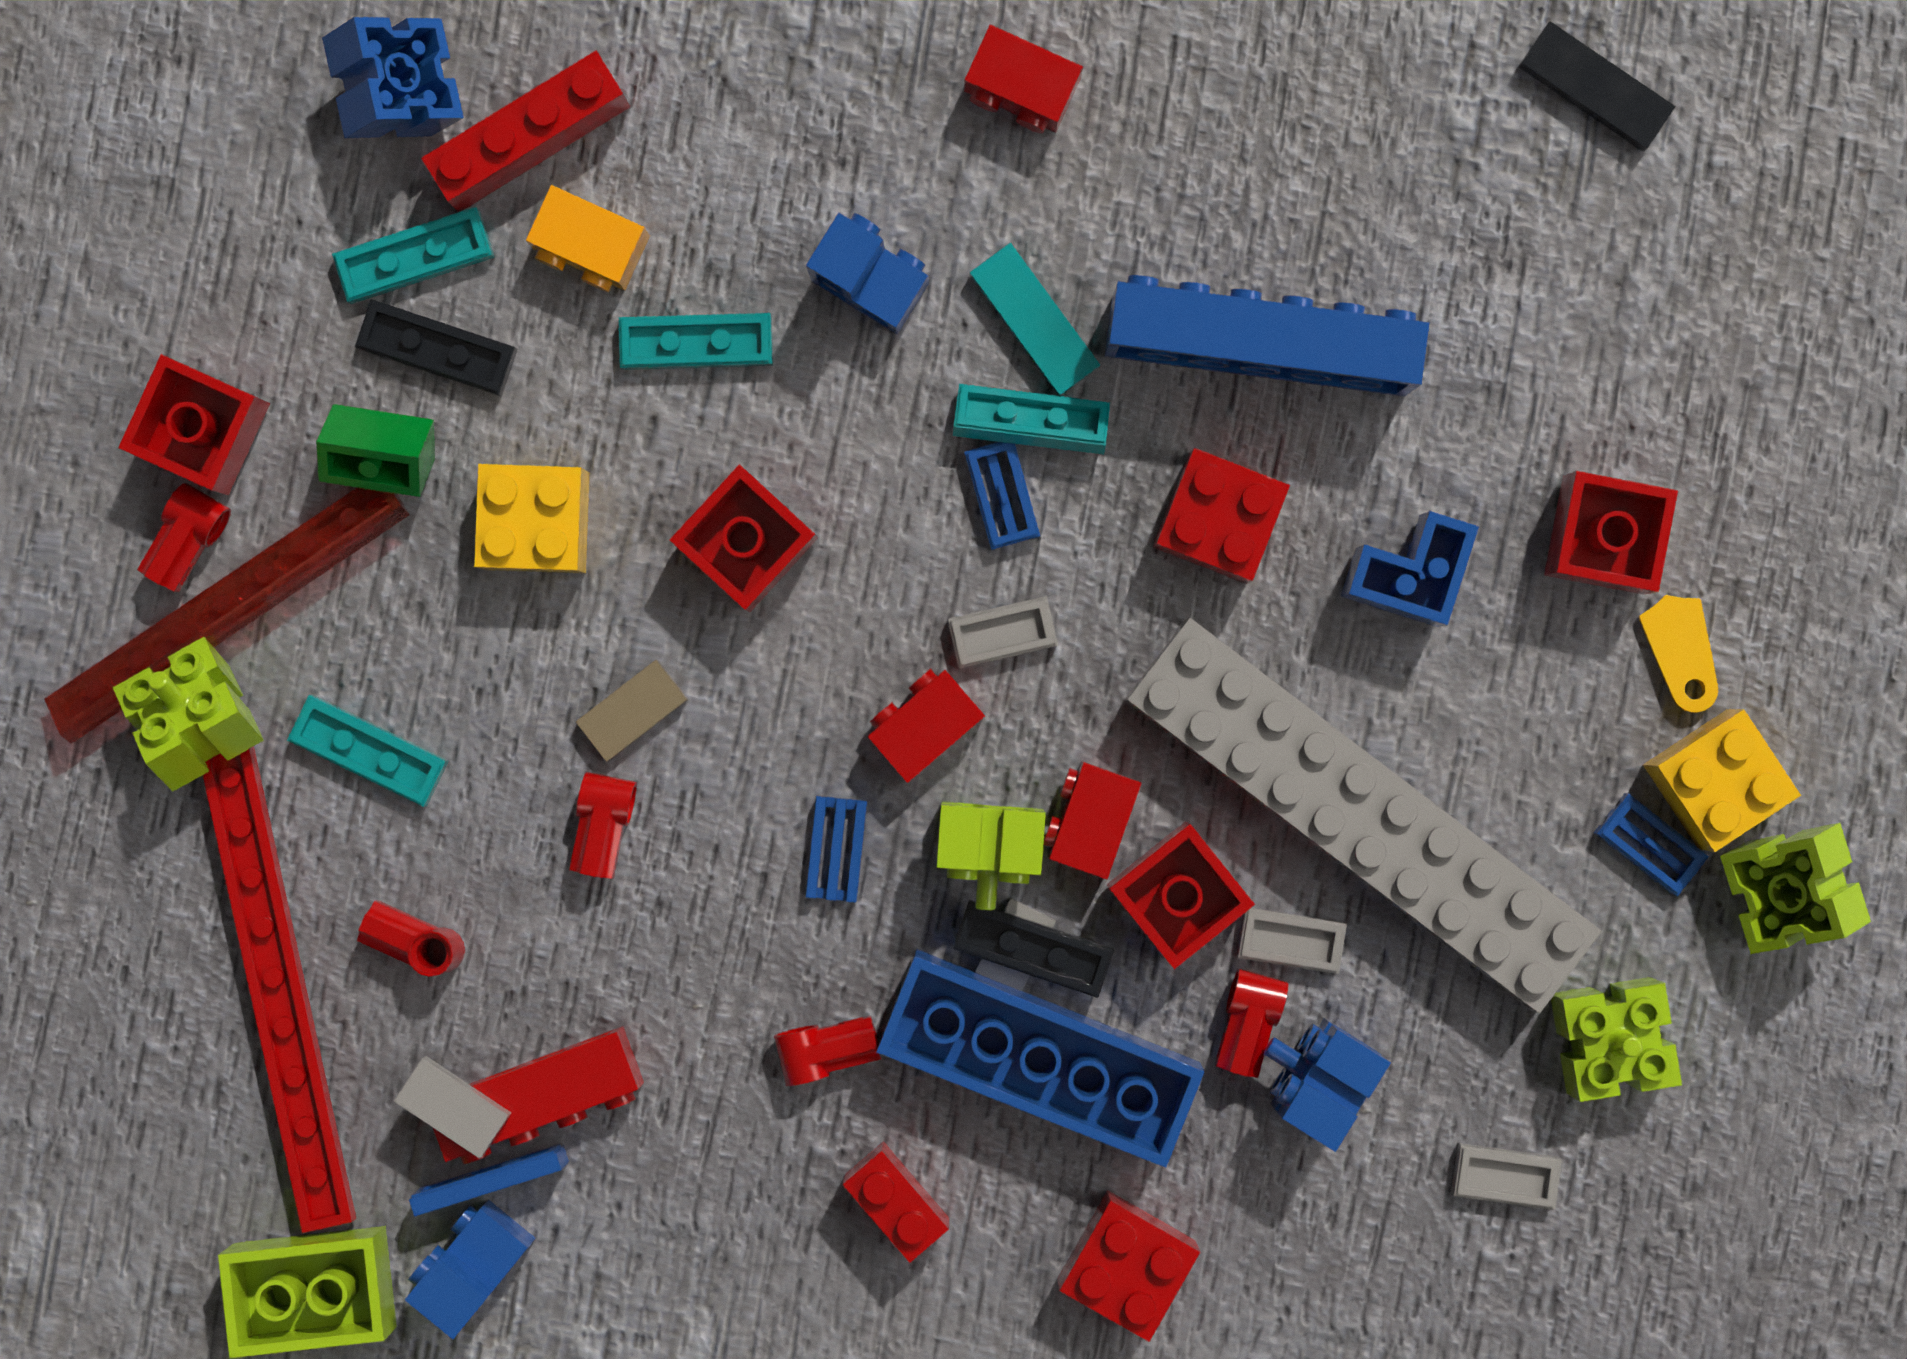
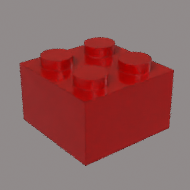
(194, 425)
(1221, 516)
(1611, 532)
(744, 538)
(1180, 894)
(1128, 1266)

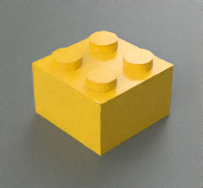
(531, 518)
(1722, 780)

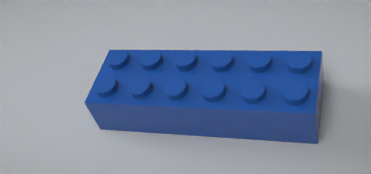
(1266, 337)
(1041, 1058)

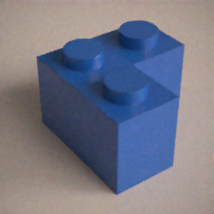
(866, 275)
(1424, 581)
(459, 1280)

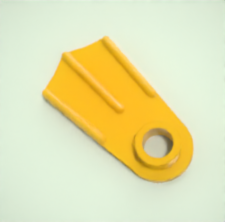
(1682, 649)

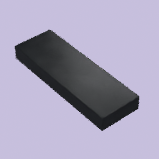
(1596, 86)
(436, 347)
(1034, 949)

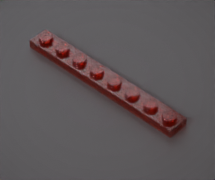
(229, 604)

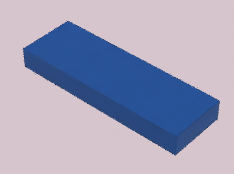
(488, 1179)

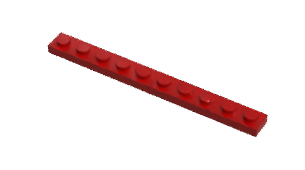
(278, 992)

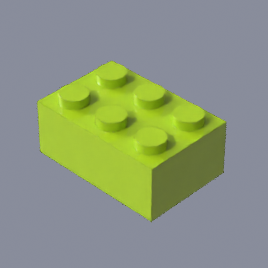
(307, 1292)

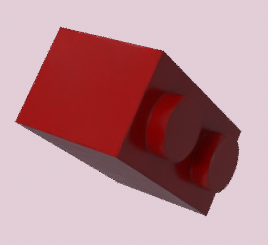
(1022, 80)
(925, 724)
(1092, 819)
(896, 1202)

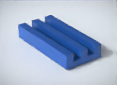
(1013, 536)
(1616, 818)
(832, 891)

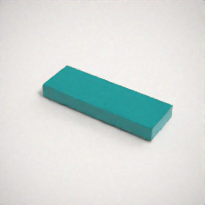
(413, 255)
(1034, 319)
(695, 341)
(1031, 419)
(367, 750)

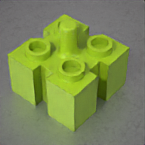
(187, 714)
(990, 846)
(1795, 889)
(1616, 1039)

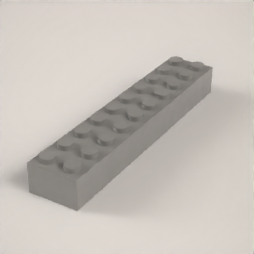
(1363, 815)

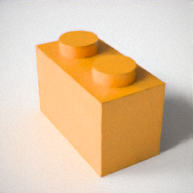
(588, 239)

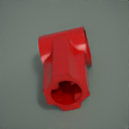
(189, 526)
(604, 810)
(407, 939)
(1253, 1009)
(814, 1052)

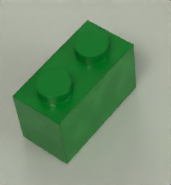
(376, 450)

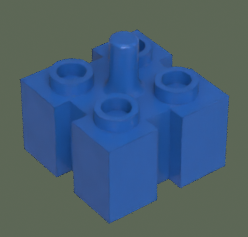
(392, 77)
(1326, 1082)

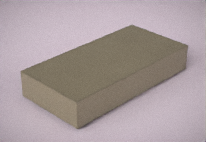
(632, 710)

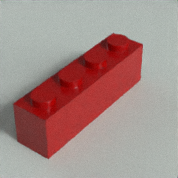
(526, 132)
(557, 1089)

